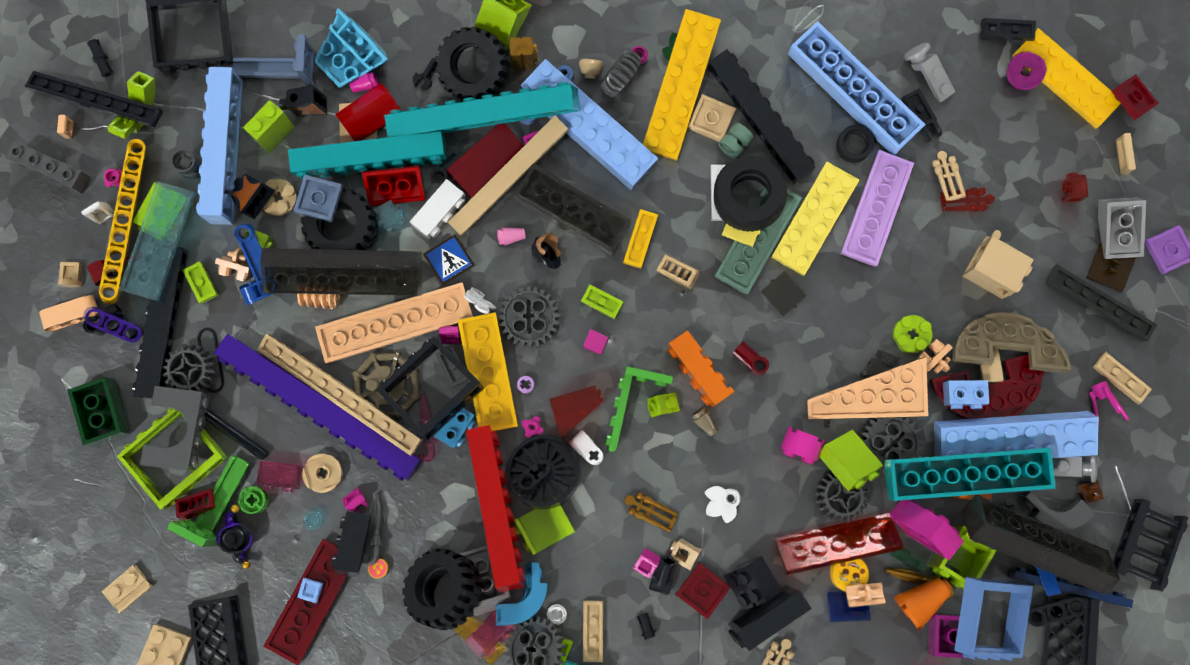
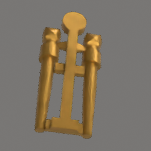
(630, 500)

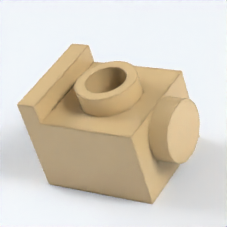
(685, 560)

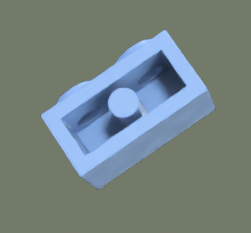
(966, 394)

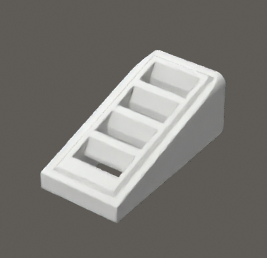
(99, 212)

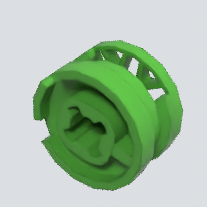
(253, 500)

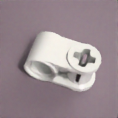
(584, 446)

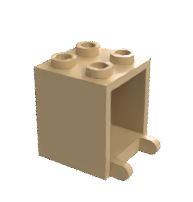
(998, 267)

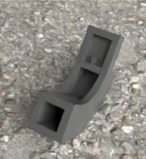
(1071, 517)

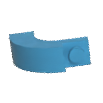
(530, 602)

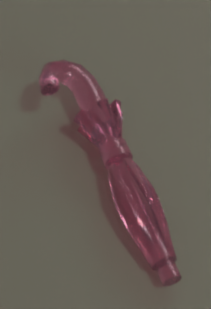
(425, 414)

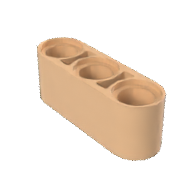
(66, 313)

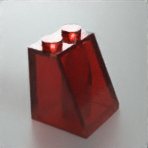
(575, 408)

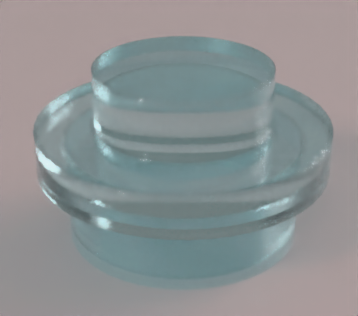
(313, 520)

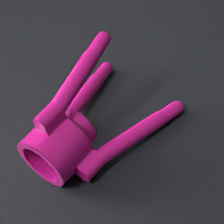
(1103, 391)

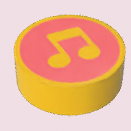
(378, 569)

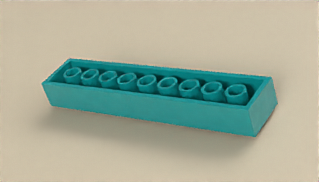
(485, 111)

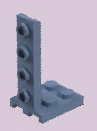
(295, 68)

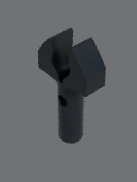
(425, 75)

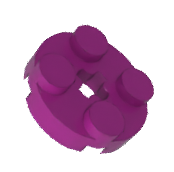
(1031, 61)

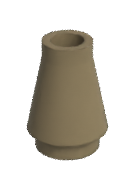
(705, 421)

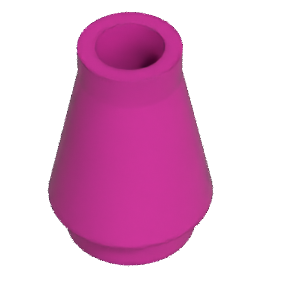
(364, 83)

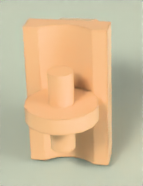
(226, 265)
(939, 351)
(865, 594)

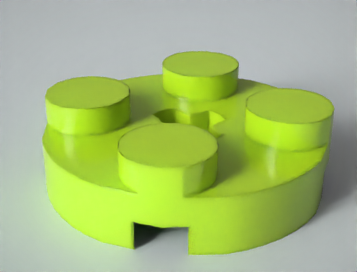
(902, 338)

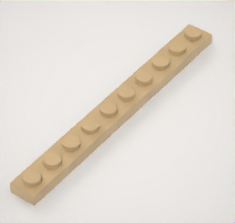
(340, 394)

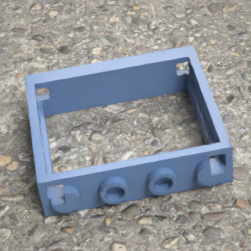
(1015, 625)

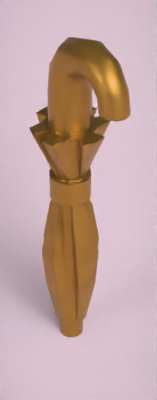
(911, 576)

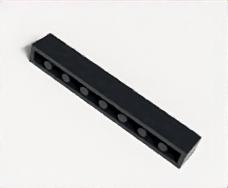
(761, 116)
(160, 330)

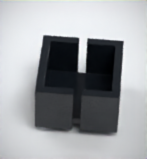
(753, 583)

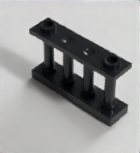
(1133, 529)

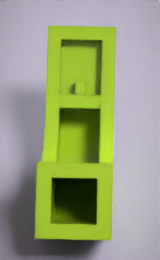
(140, 89)

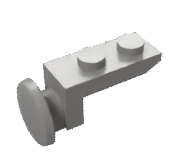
(931, 69)
(1076, 467)

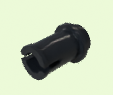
(645, 626)

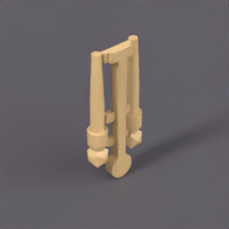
(941, 156)
(786, 644)

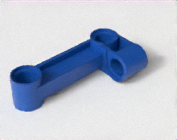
(252, 251)

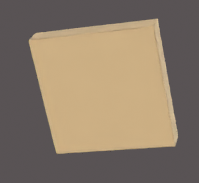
(711, 118)

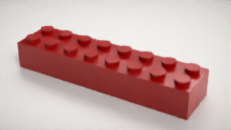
(495, 510)

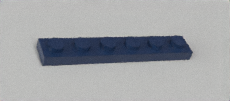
(1117, 598)

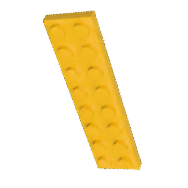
(681, 84)

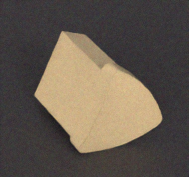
(70, 274)

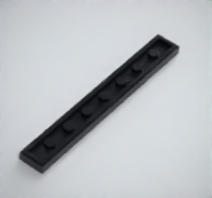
(94, 99)

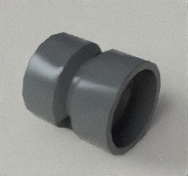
(186, 163)

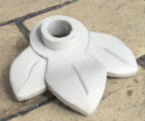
(476, 297)
(720, 505)

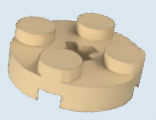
(289, 198)
(313, 467)

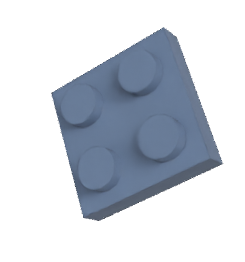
(318, 198)

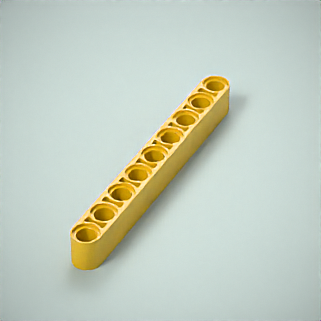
(118, 229)

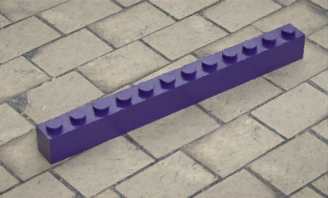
(316, 406)

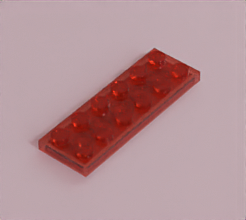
(838, 543)

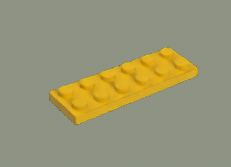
(1071, 80)
(487, 364)

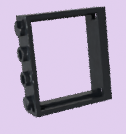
(184, 65)
(449, 410)
(768, 618)

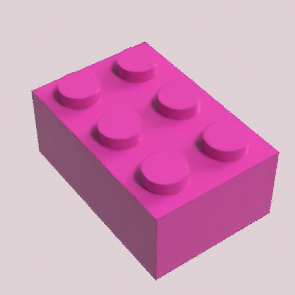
(927, 527)

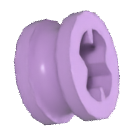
(524, 390)

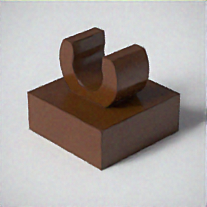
(1090, 492)

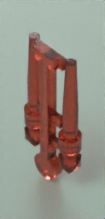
(988, 199)

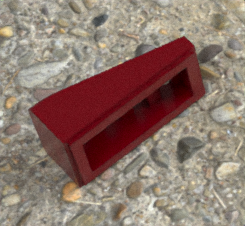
(182, 503)

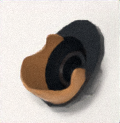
(546, 252)

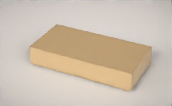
(1125, 154)

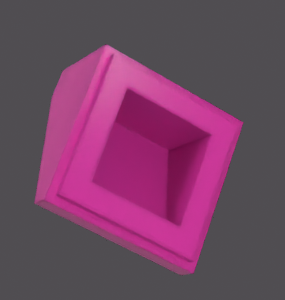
(595, 342)
(647, 563)

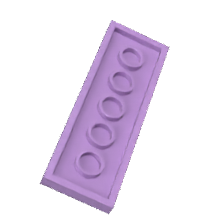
(877, 208)

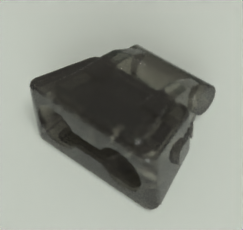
(876, 365)

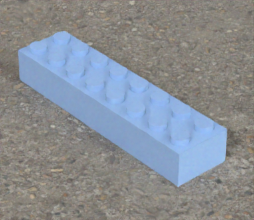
(855, 88)
(598, 132)
(220, 145)
(1065, 433)

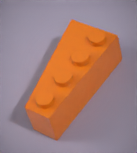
(699, 369)

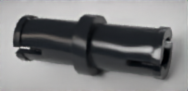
(100, 58)

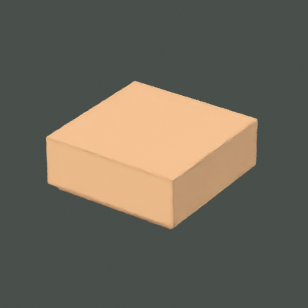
(65, 126)

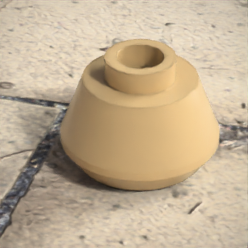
(591, 67)

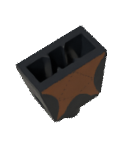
(304, 101)
(250, 195)

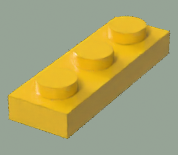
(640, 239)

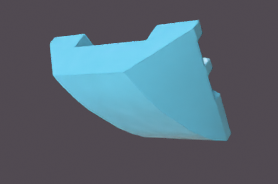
(348, 51)

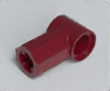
(749, 357)

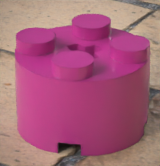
(803, 445)

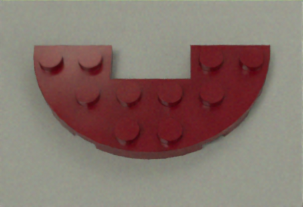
(1005, 397)

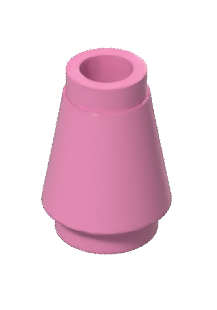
(510, 235)

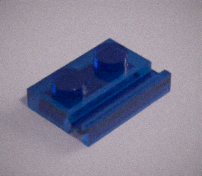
(841, 612)

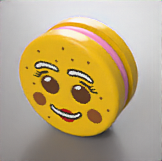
(849, 574)

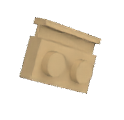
(127, 589)

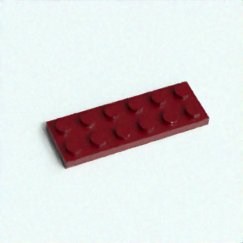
(303, 618)

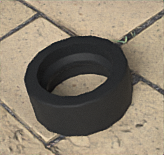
(858, 130)

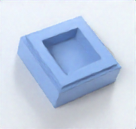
(310, 590)

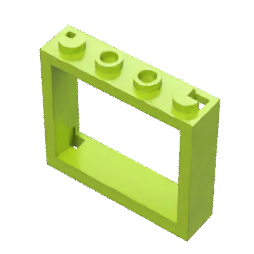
(144, 438)

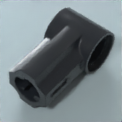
(441, 169)
(111, 308)
(662, 579)

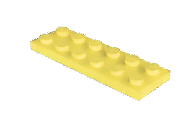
(815, 218)

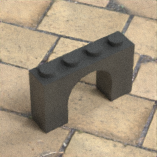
(184, 454)

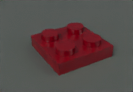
(1134, 97)
(702, 590)

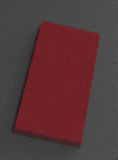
(485, 159)

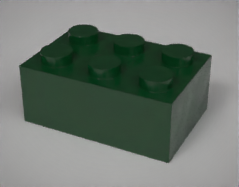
(98, 411)

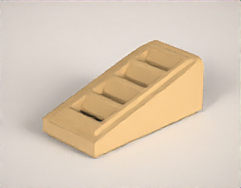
(688, 269)

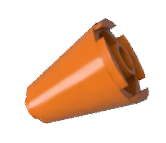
(923, 601)

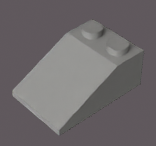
(1122, 227)
(490, 595)

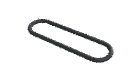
(219, 363)

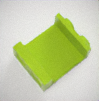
(543, 528)

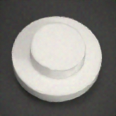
(557, 614)

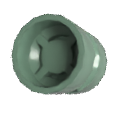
(738, 138)

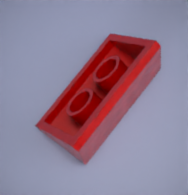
(367, 113)
(394, 184)

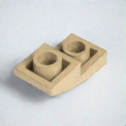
(992, 372)

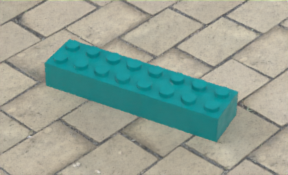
(368, 155)
(969, 474)

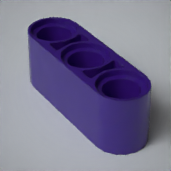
(119, 331)

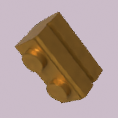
(523, 53)

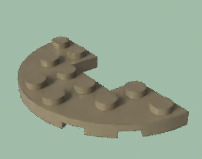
(1012, 333)

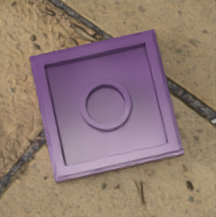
(1169, 249)

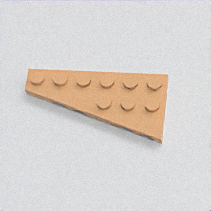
(886, 394)

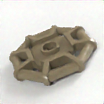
(382, 373)

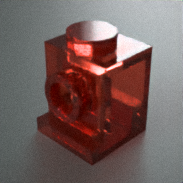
(1075, 188)

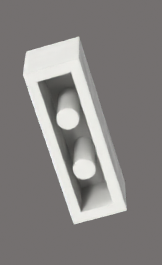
(438, 210)

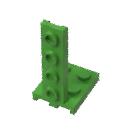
(620, 402)
(202, 530)

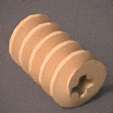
(319, 300)

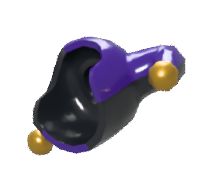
(235, 538)

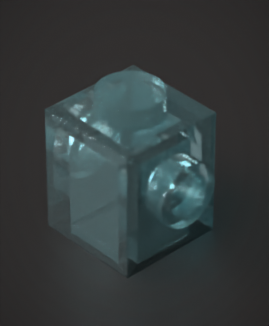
(390, 217)

